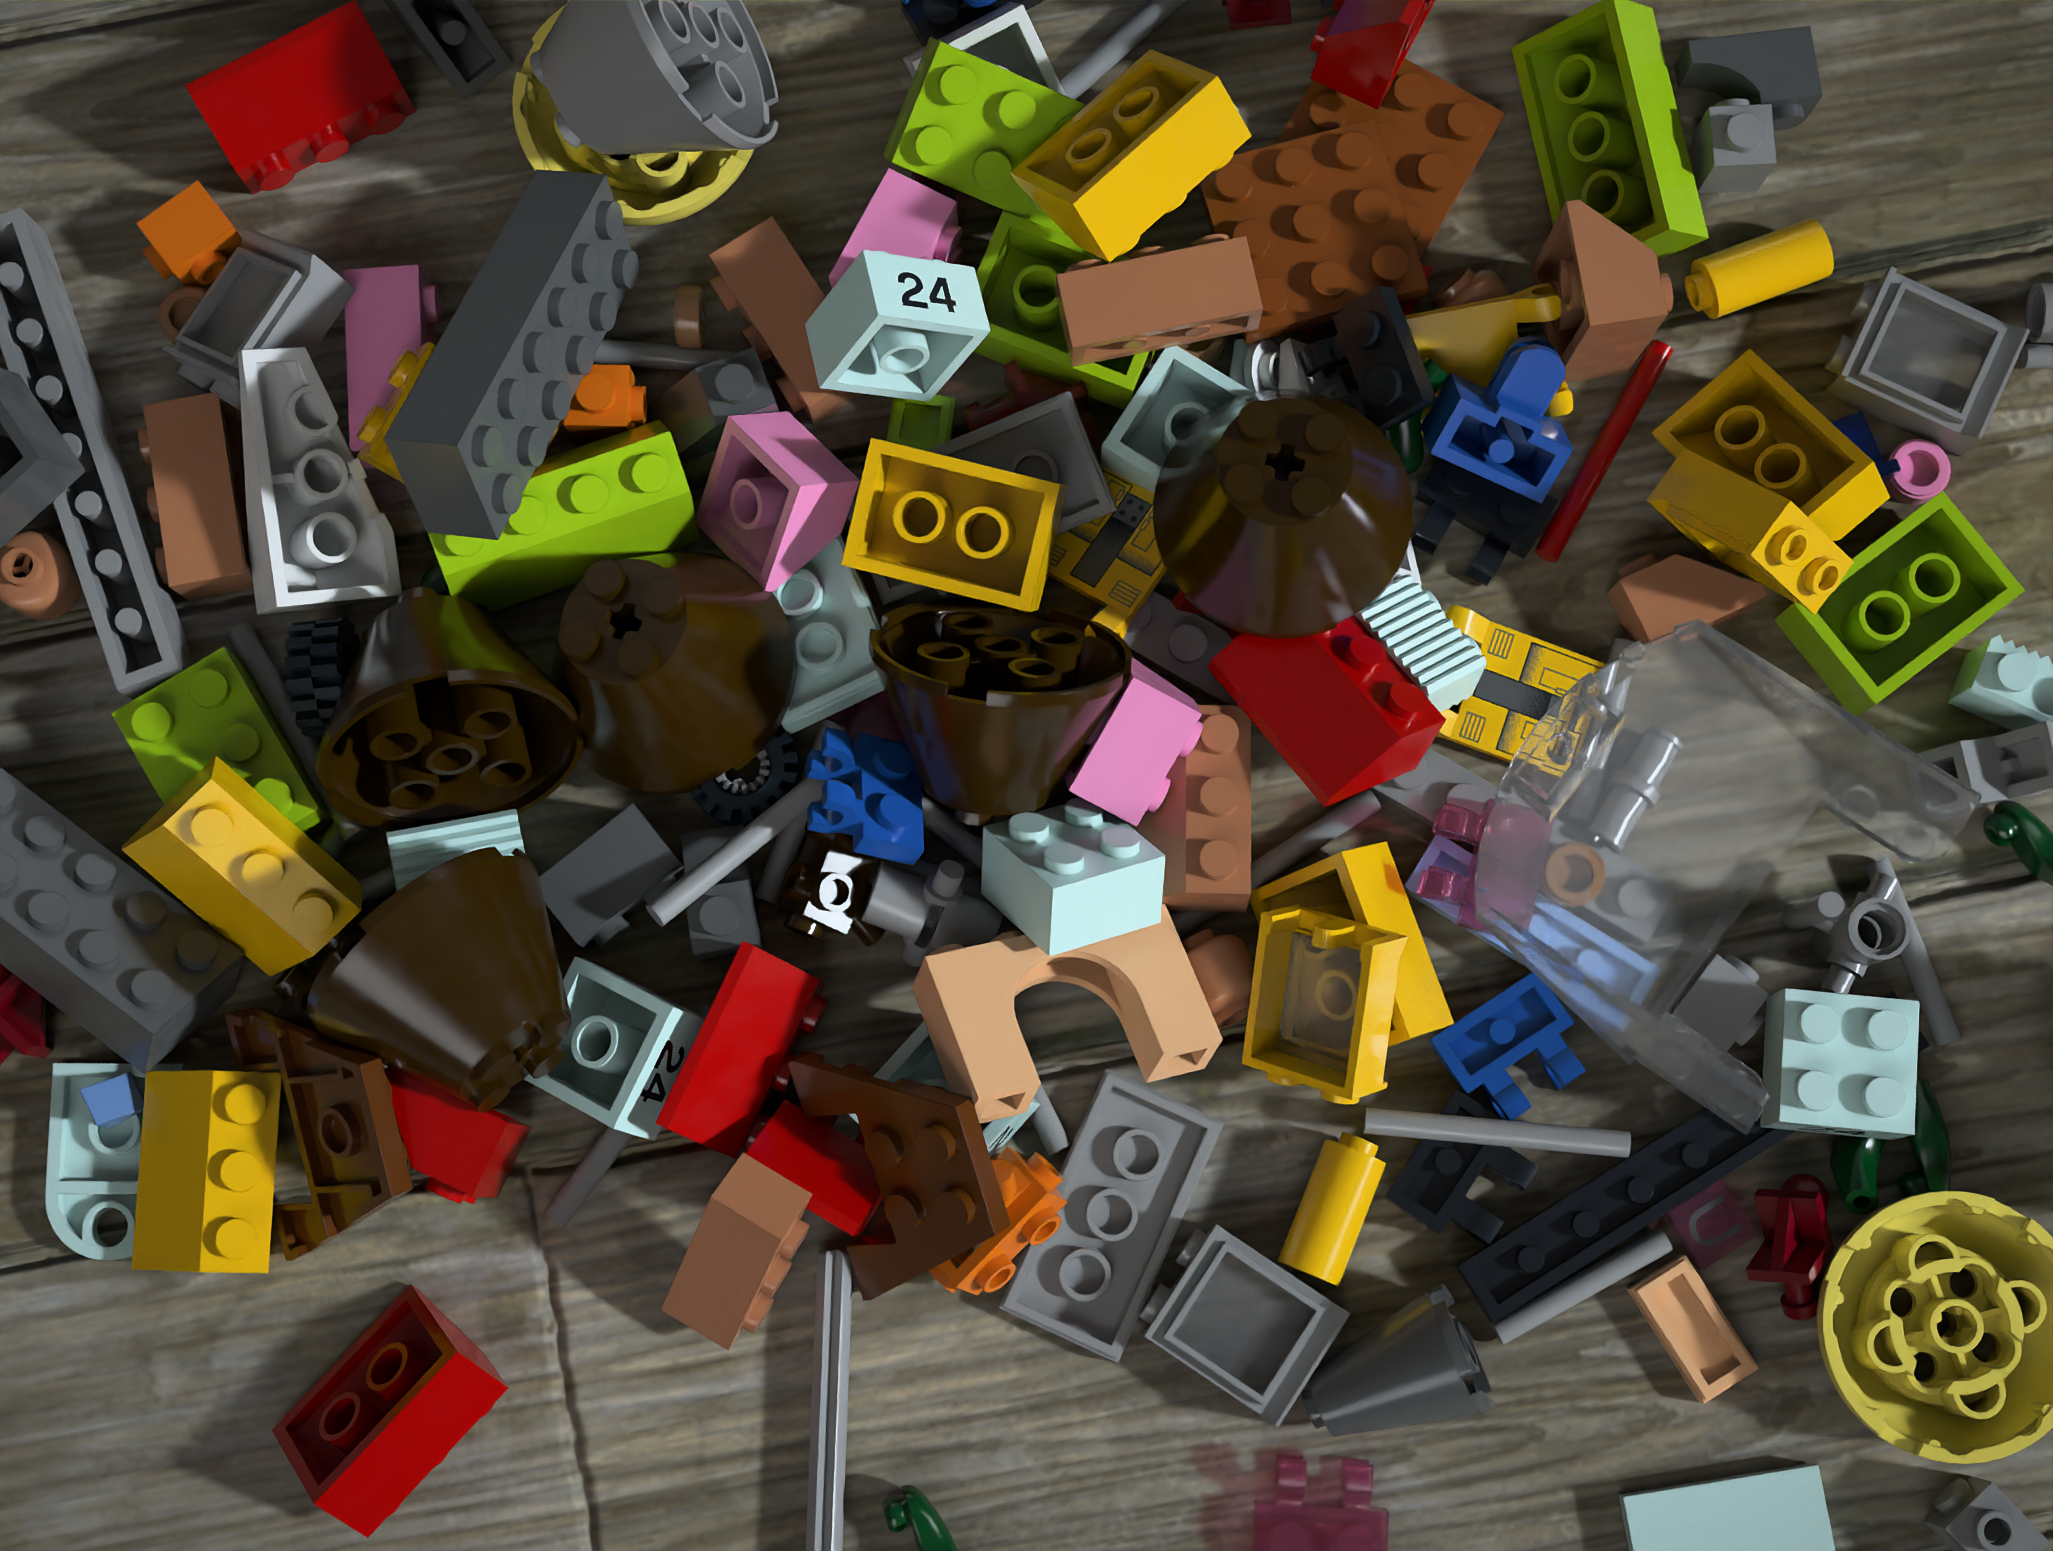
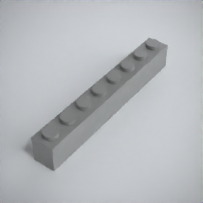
(101, 507)

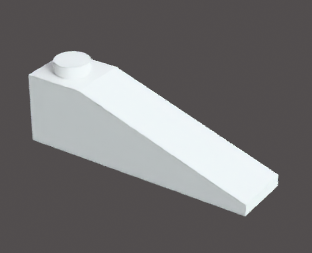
(307, 501)

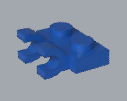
(884, 798)
(1502, 1033)

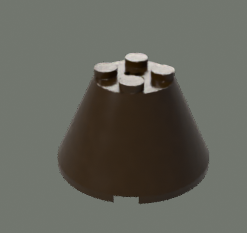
(1282, 513)
(673, 669)
(995, 698)
(443, 720)
(453, 980)

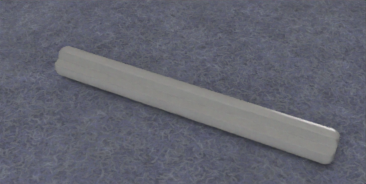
(829, 1401)

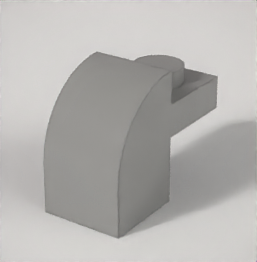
(2002, 765)

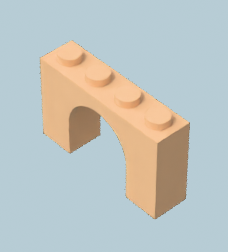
(1139, 974)

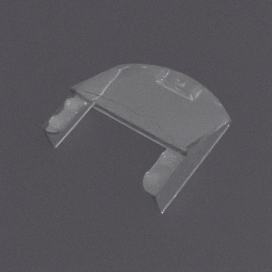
(1656, 818)

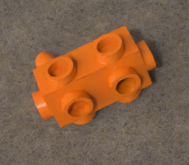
(1032, 1208)

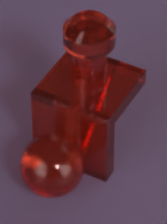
(1025, 391)

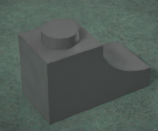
(1759, 67)
(728, 909)

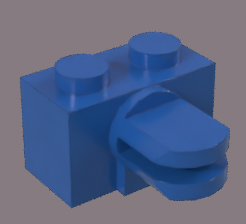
(1503, 427)

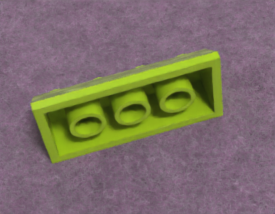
(1611, 124)
(579, 507)

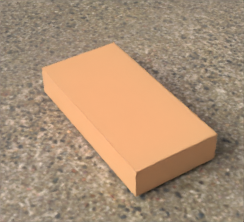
(1692, 1329)

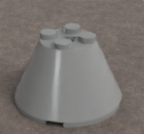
(658, 76)

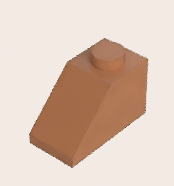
(1675, 591)

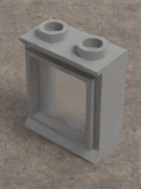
(260, 300)
(1923, 361)
(1242, 1322)

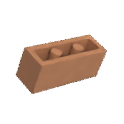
(776, 298)
(1158, 299)
(197, 495)
(739, 1253)

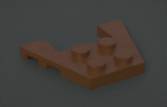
(340, 1122)
(926, 1163)

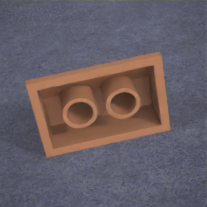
(1606, 290)
(1207, 818)

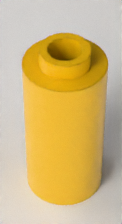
(1760, 269)
(1333, 1208)

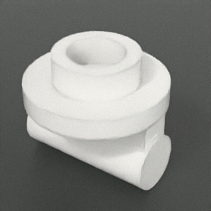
(1255, 365)

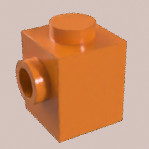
(189, 237)
(606, 404)

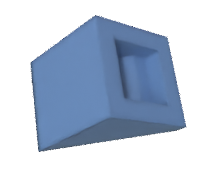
(113, 1100)

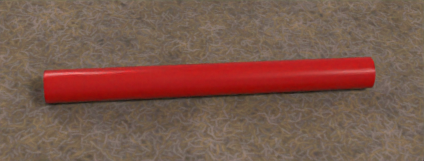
(1603, 451)

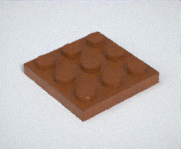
(1428, 134)
(1316, 225)

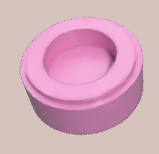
(1922, 474)

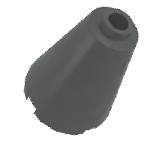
(1402, 1373)

